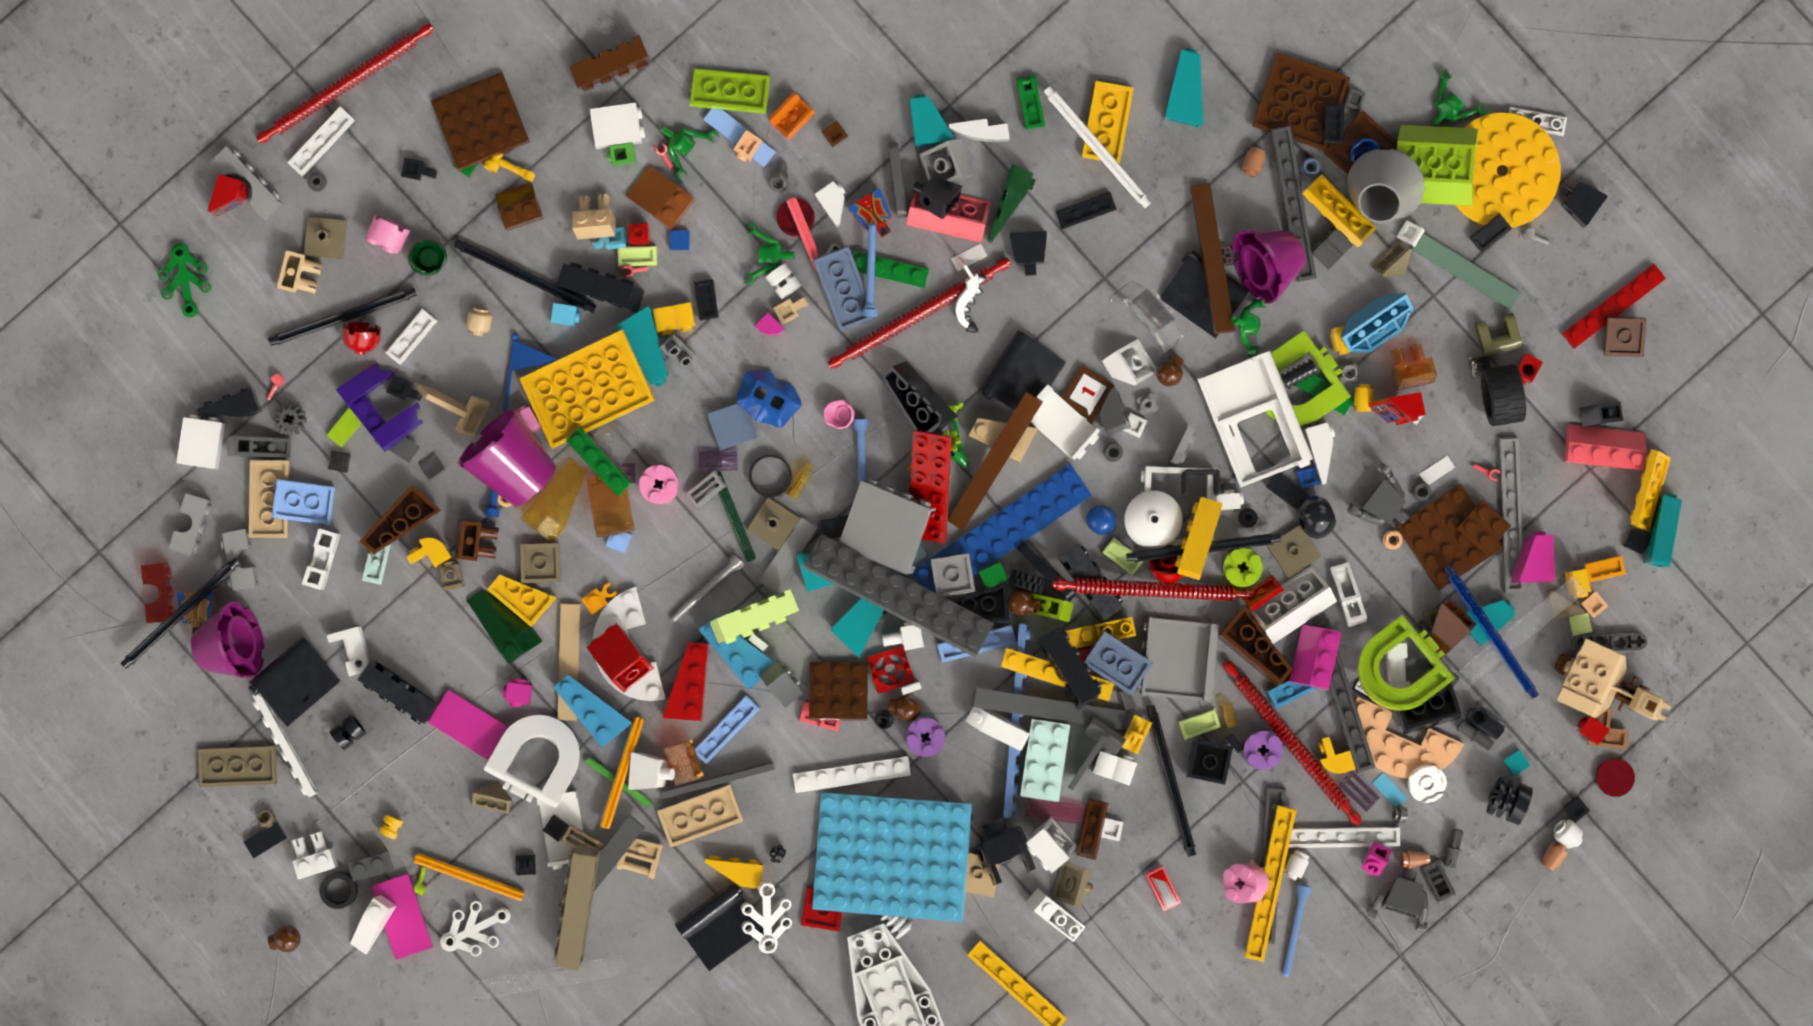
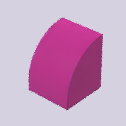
(769, 326)

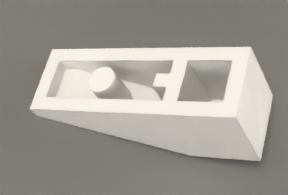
(1320, 446)
(997, 727)
(372, 923)

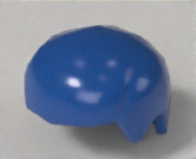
(1361, 147)
(1101, 520)

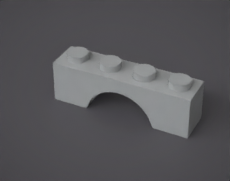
(230, 165)

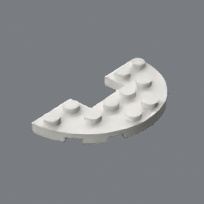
(628, 613)

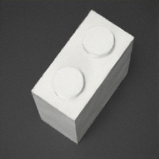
(617, 125)
(200, 442)

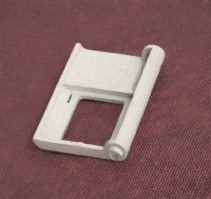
(1243, 393)

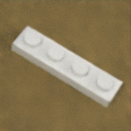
(321, 141)

